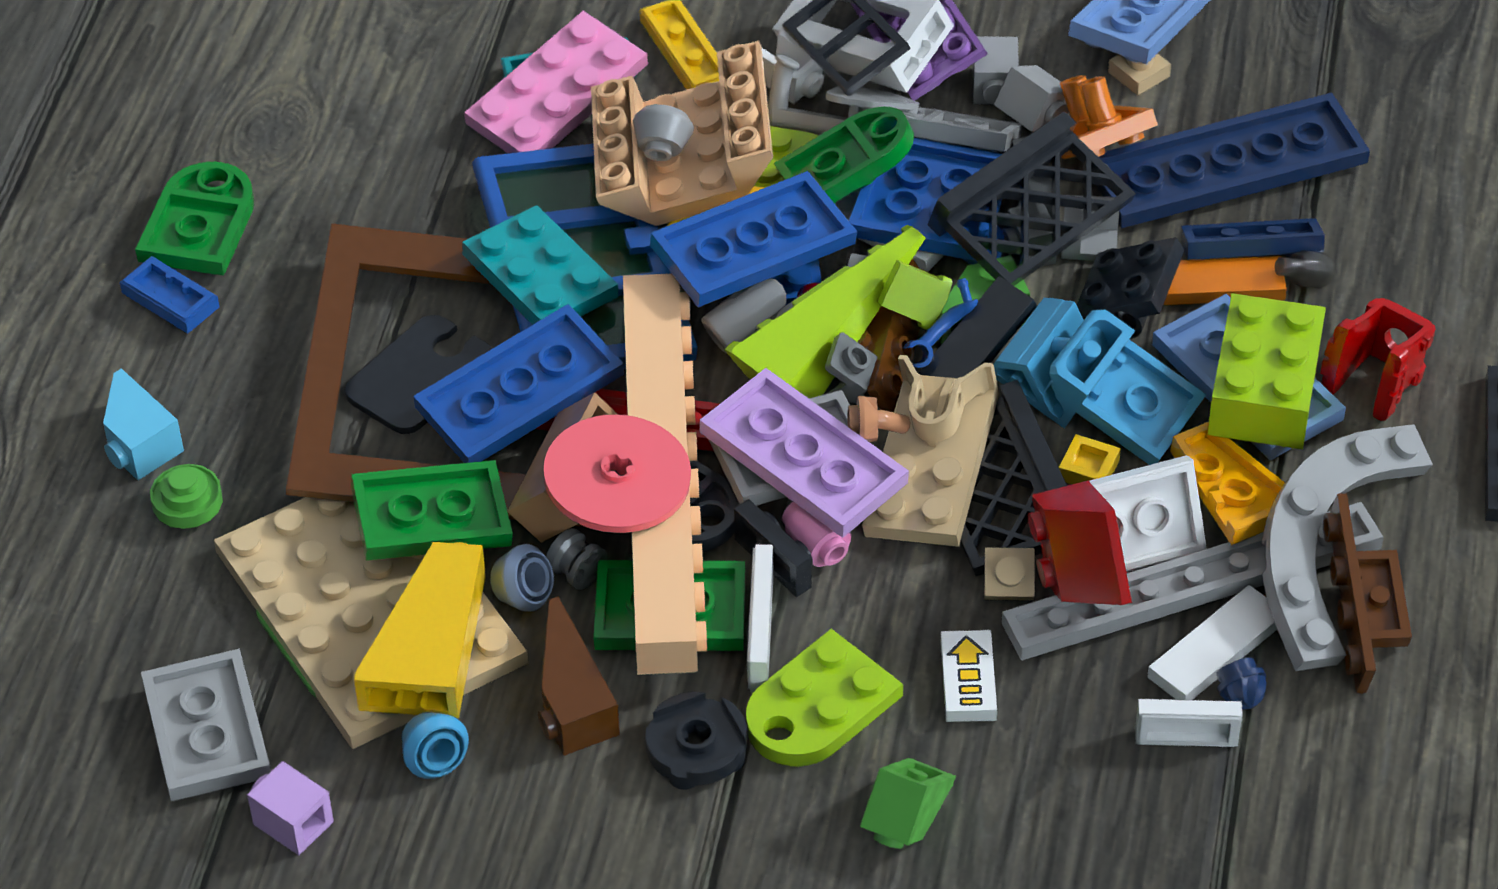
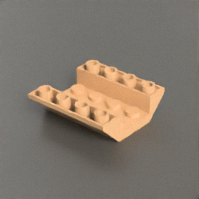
(717, 163)

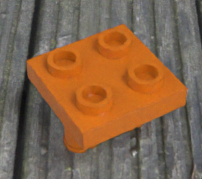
(1097, 118)

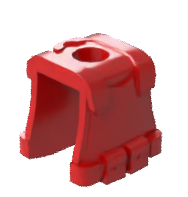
(1370, 335)

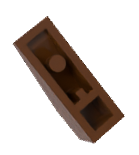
(574, 693)

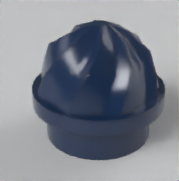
(1242, 682)

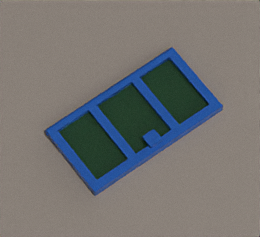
(565, 189)

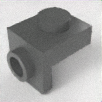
(851, 366)

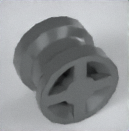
(576, 558)

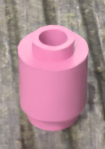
(822, 542)

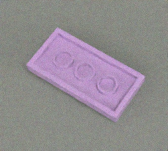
(804, 452)

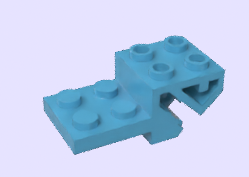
(1100, 374)

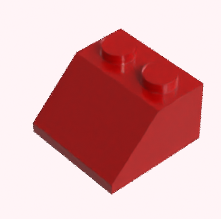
(1079, 545)

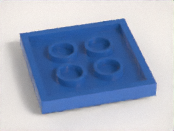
(910, 193)

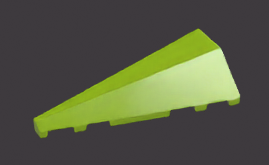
(801, 338)

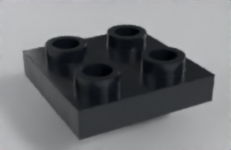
(1132, 281)

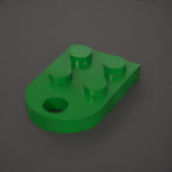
(852, 151)
(199, 224)

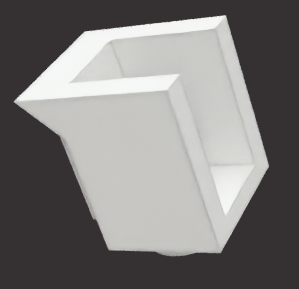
(806, 79)

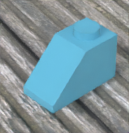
(138, 428)

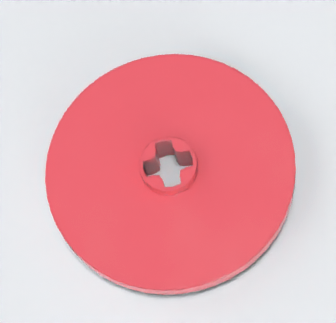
(647, 456)

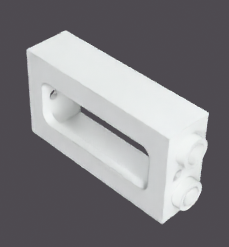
(923, 31)

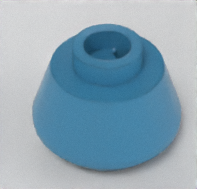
(434, 744)

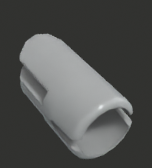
(742, 312)

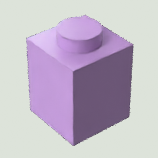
(290, 807)

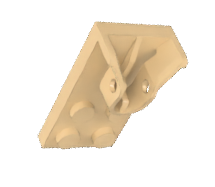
(939, 451)

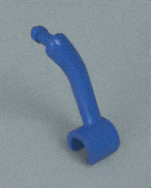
(944, 323)

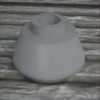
(662, 131)

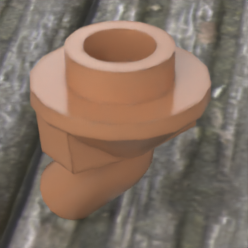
(867, 419)

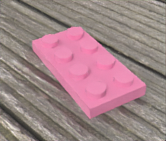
(553, 87)

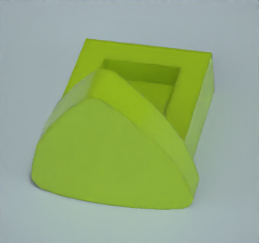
(915, 293)

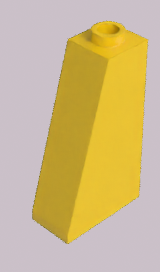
(428, 638)

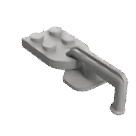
(927, 123)

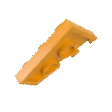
(1229, 482)

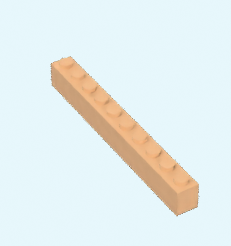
(664, 553)

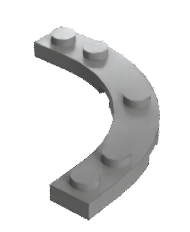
(1295, 524)

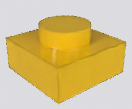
(1088, 460)

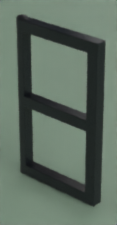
(819, 56)

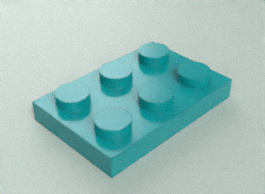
(539, 266)

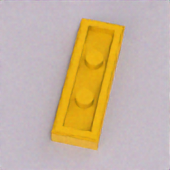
(681, 42)

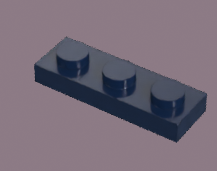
(1252, 239)

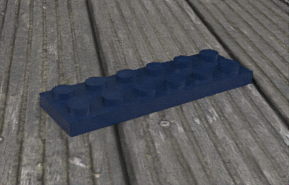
(1235, 158)

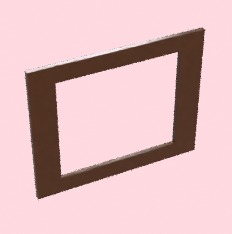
(313, 468)

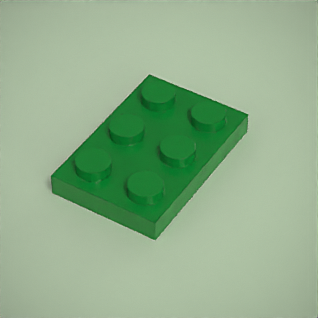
(414, 507)
(723, 605)

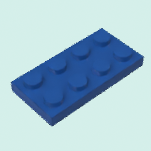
(752, 238)
(518, 385)

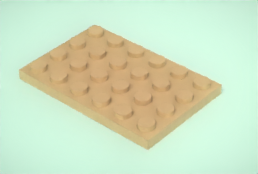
(329, 603)

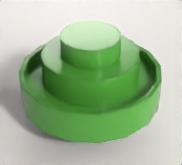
(186, 496)

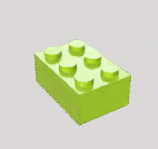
(1266, 371)

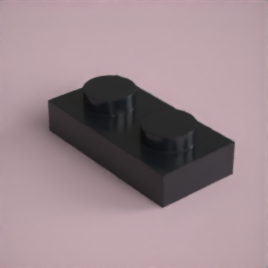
(790, 558)

